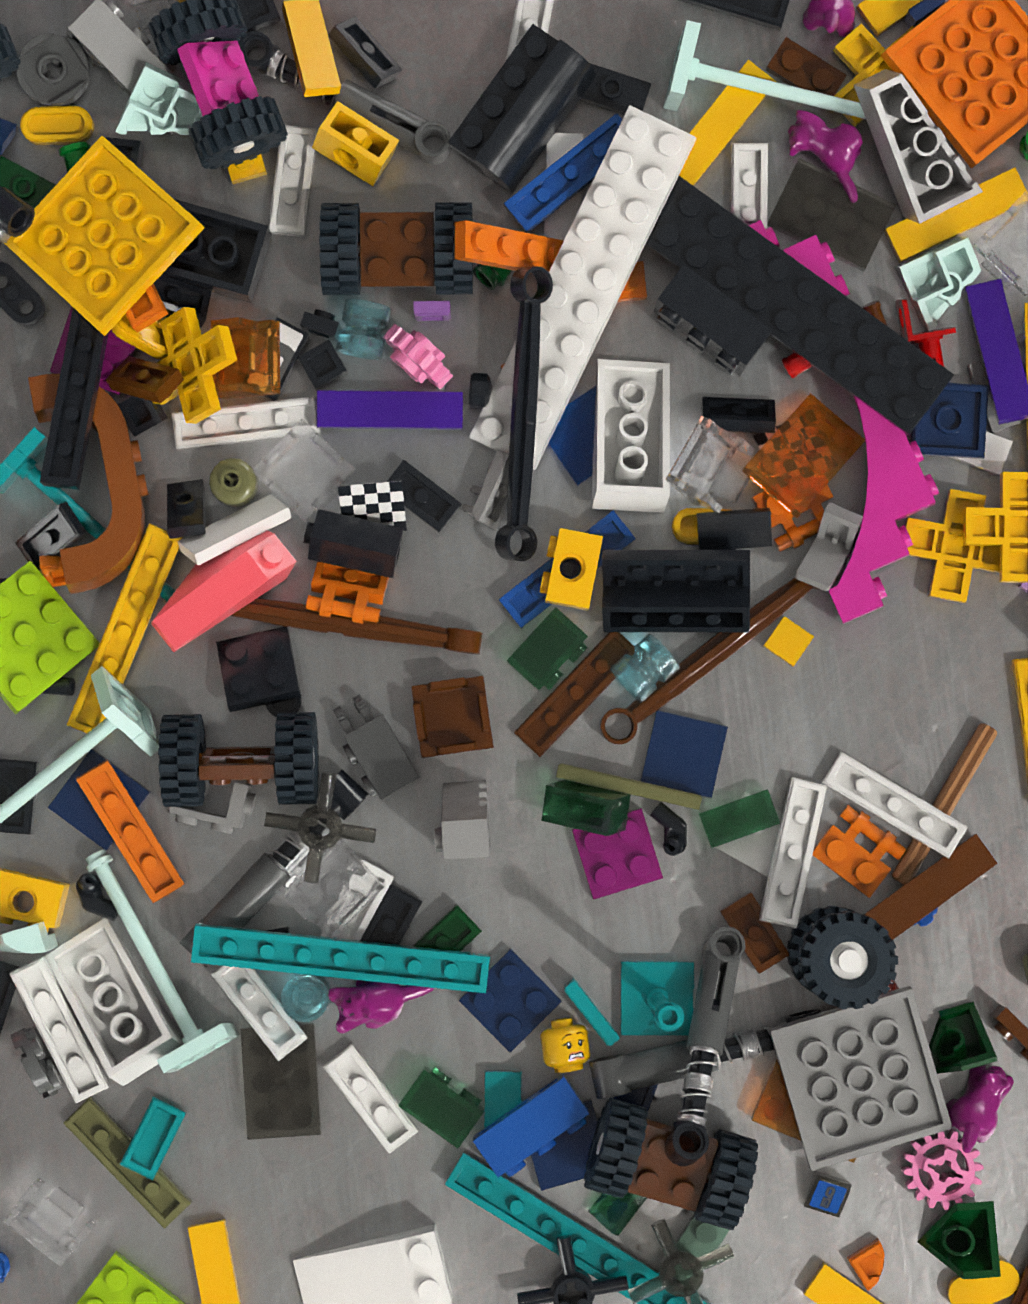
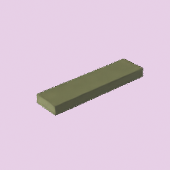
(629, 786)
(108, 1144)

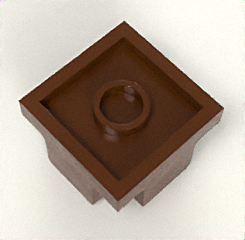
(452, 716)

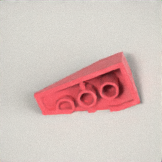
(222, 588)

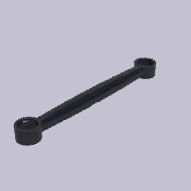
(523, 413)

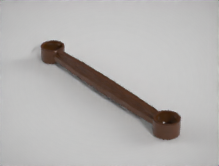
(386, 630)
(710, 656)

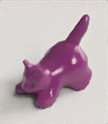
(831, 15)
(833, 146)
(372, 1003)
(977, 1108)

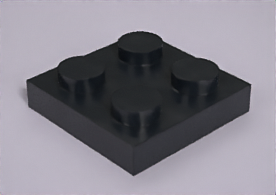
(258, 669)

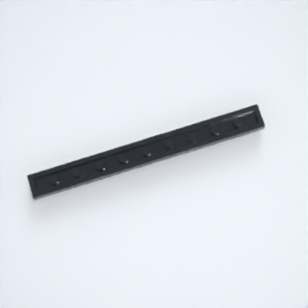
(78, 385)

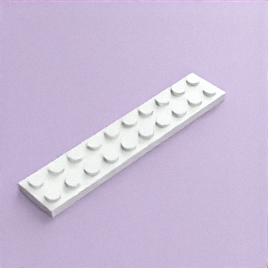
(592, 270)

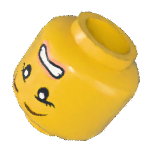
(565, 1045)

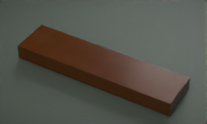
(573, 694)
(932, 887)

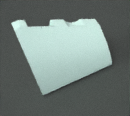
(159, 104)
(938, 277)
(28, 940)

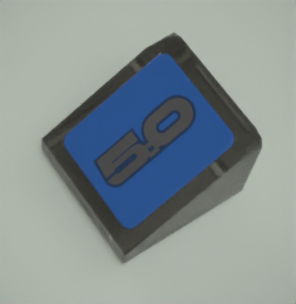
(827, 1194)

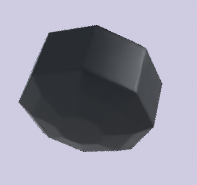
(479, 390)

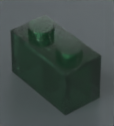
(548, 649)
(586, 807)
(442, 1106)

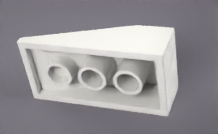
(631, 436)
(113, 1002)
(378, 1271)

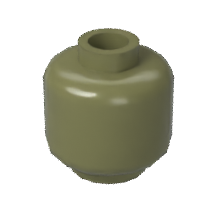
(233, 495)

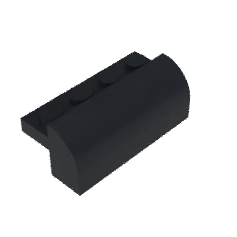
(523, 107)
(676, 591)

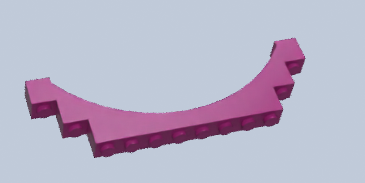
(894, 475)

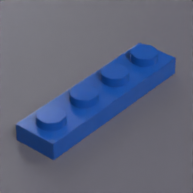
(562, 178)
(524, 599)

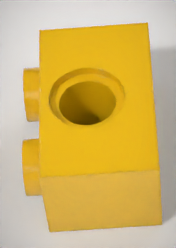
(355, 143)
(585, 550)
(47, 894)

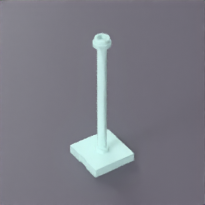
(687, 68)
(121, 711)
(195, 1040)

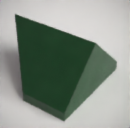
(960, 1040)
(966, 1240)

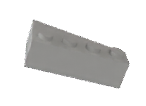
(114, 45)
(913, 150)
(464, 821)

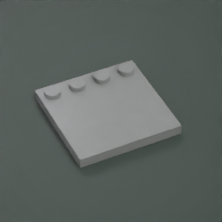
(860, 1079)

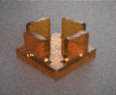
(257, 359)

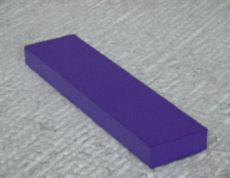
(999, 350)
(390, 410)

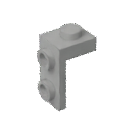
(830, 548)
(240, 804)

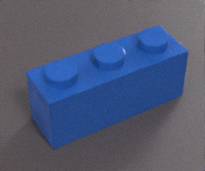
(531, 1127)

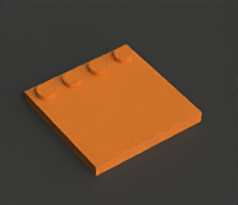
(969, 72)

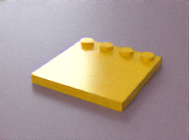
(104, 235)

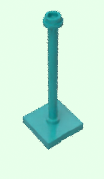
(22, 464)
(656, 997)

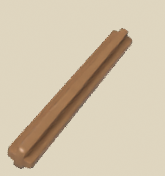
(948, 797)

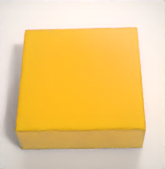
(788, 641)

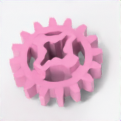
(417, 356)
(937, 1185)

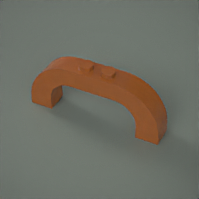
(113, 551)

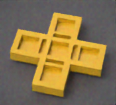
(863, 57)
(197, 358)
(1003, 527)
(945, 546)

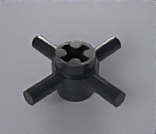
(572, 1274)

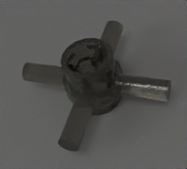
(317, 842)
(688, 1287)

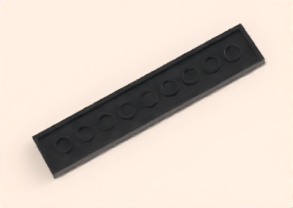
(799, 307)

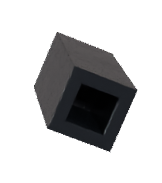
(354, 543)

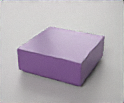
(432, 310)

